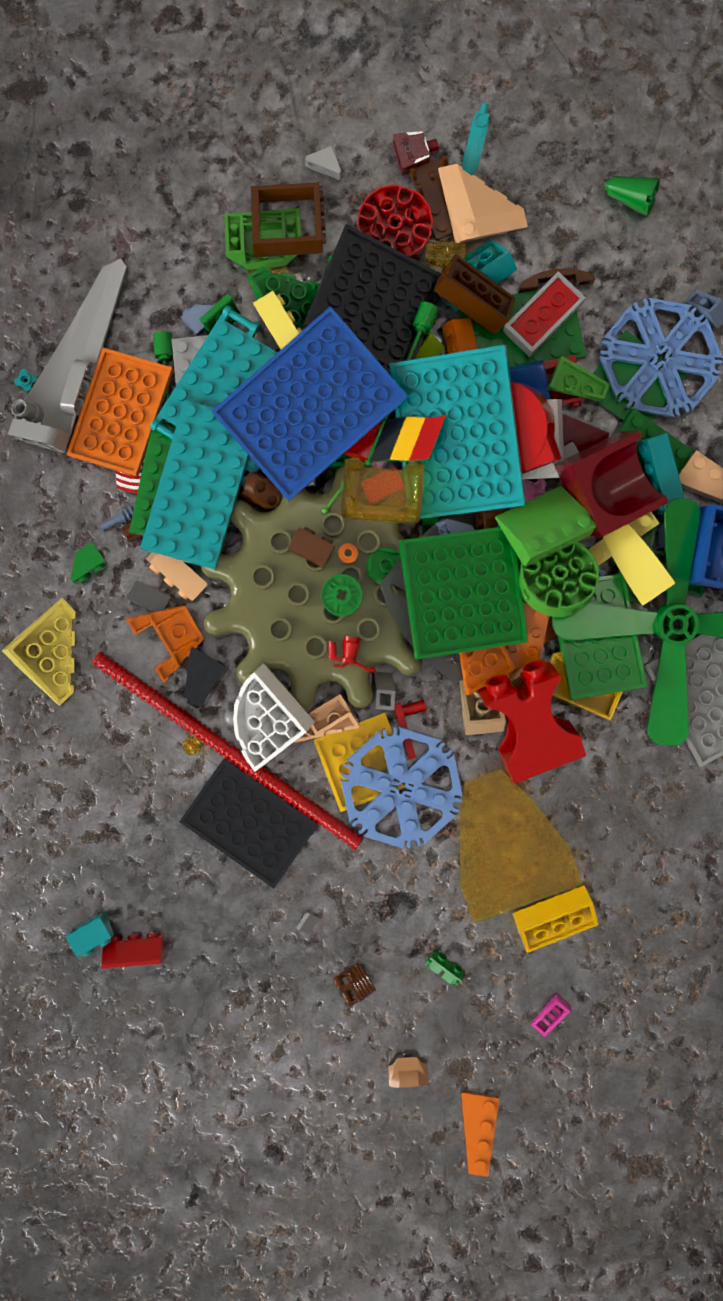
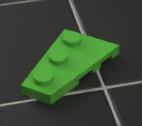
(577, 381)

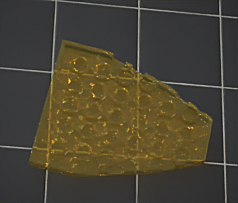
(508, 849)

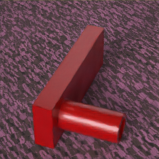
(401, 712)

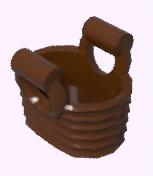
(260, 490)
(357, 982)

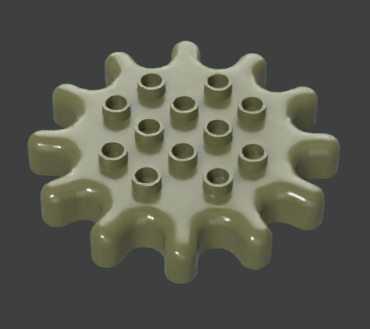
(280, 601)

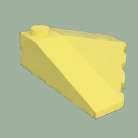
(46, 651)

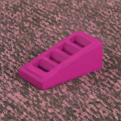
(557, 999)

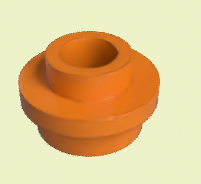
(350, 559)

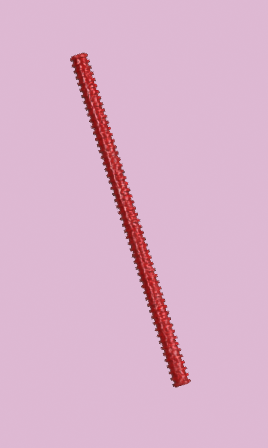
(226, 749)

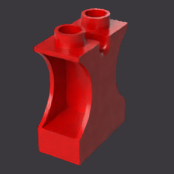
(534, 736)

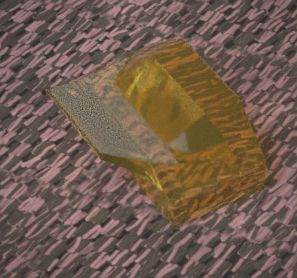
(442, 251)

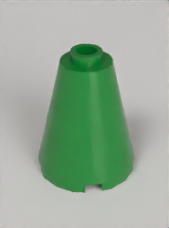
(634, 192)

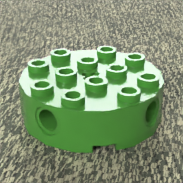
(560, 582)

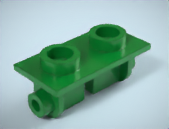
(452, 972)

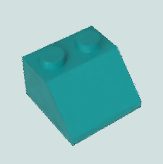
(90, 934)

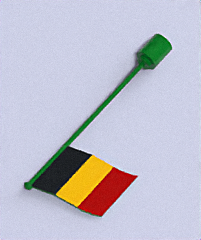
(409, 437)

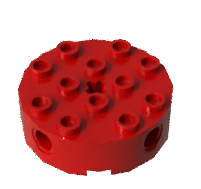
(402, 208)

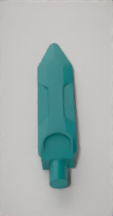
(476, 140)

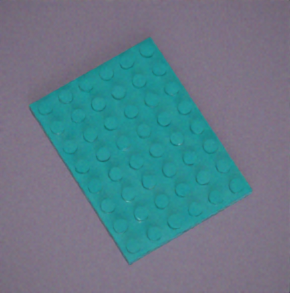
(478, 447)

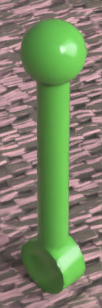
(325, 510)

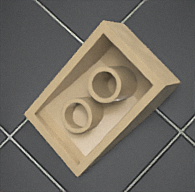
(477, 717)

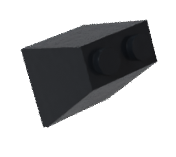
(202, 678)

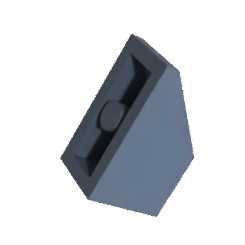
(708, 305)
(191, 318)

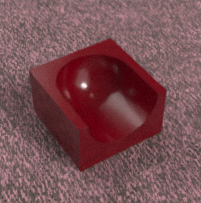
(610, 482)

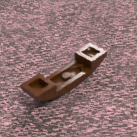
(579, 278)

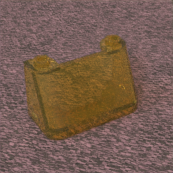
(382, 493)

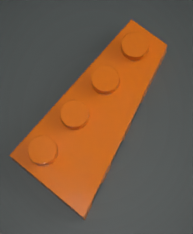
(479, 1128)

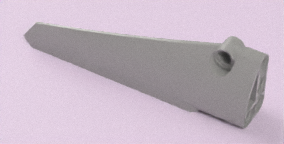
(60, 391)

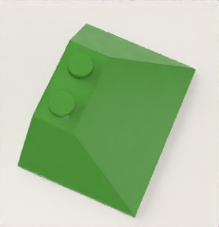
(274, 224)

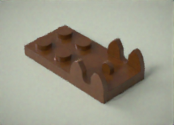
(429, 185)

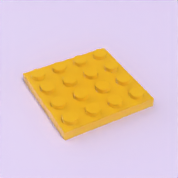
(337, 747)

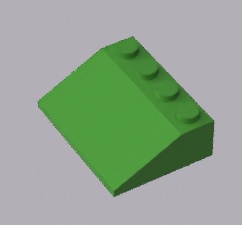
(545, 525)

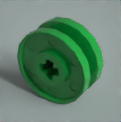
(352, 598)

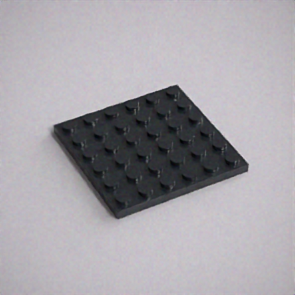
(375, 294)

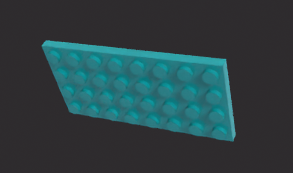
(196, 490)

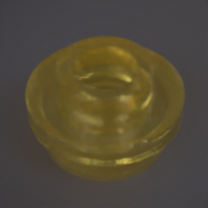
(191, 746)

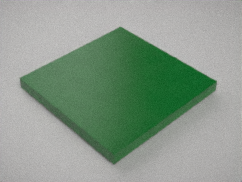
(624, 372)

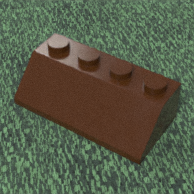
(475, 294)

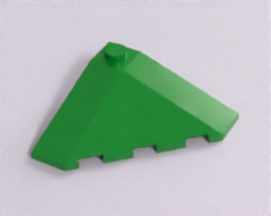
(295, 293)

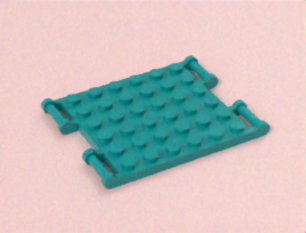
(217, 370)

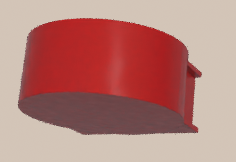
(534, 428)

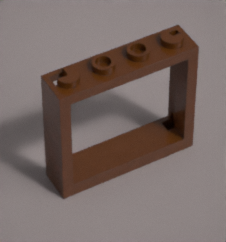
(287, 245)

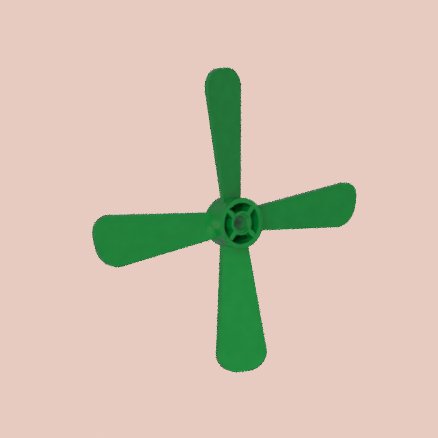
(669, 703)

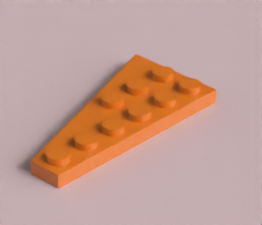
(483, 664)

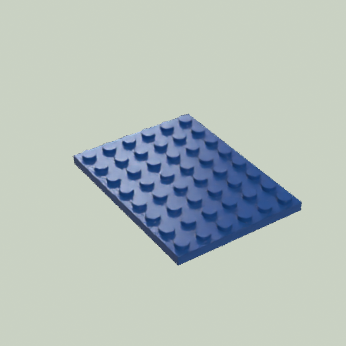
(309, 404)

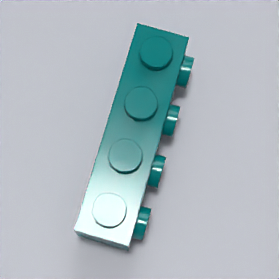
(661, 467)

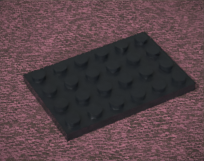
(248, 823)

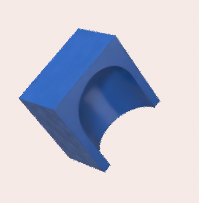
(708, 551)

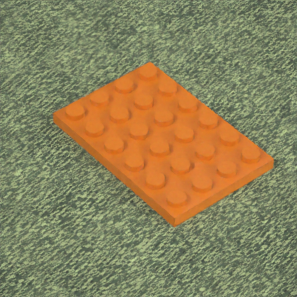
(119, 411)

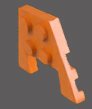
(175, 630)

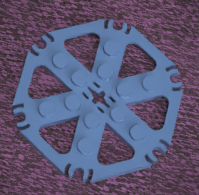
(653, 341)
(398, 770)

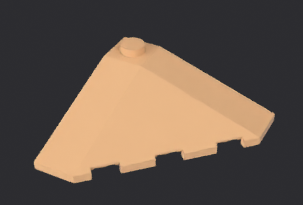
(476, 208)

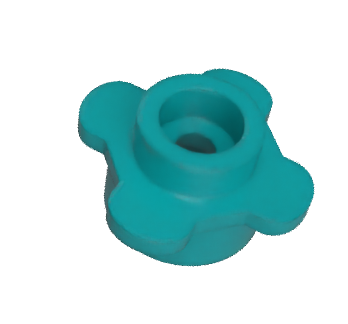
(31, 379)

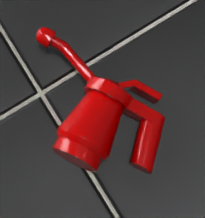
(350, 649)

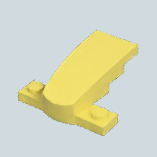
(635, 558)

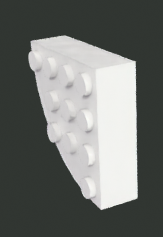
(267, 718)

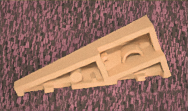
(331, 717)

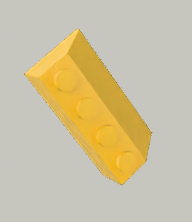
(555, 919)

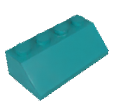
(492, 261)

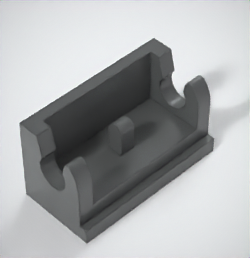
(147, 598)

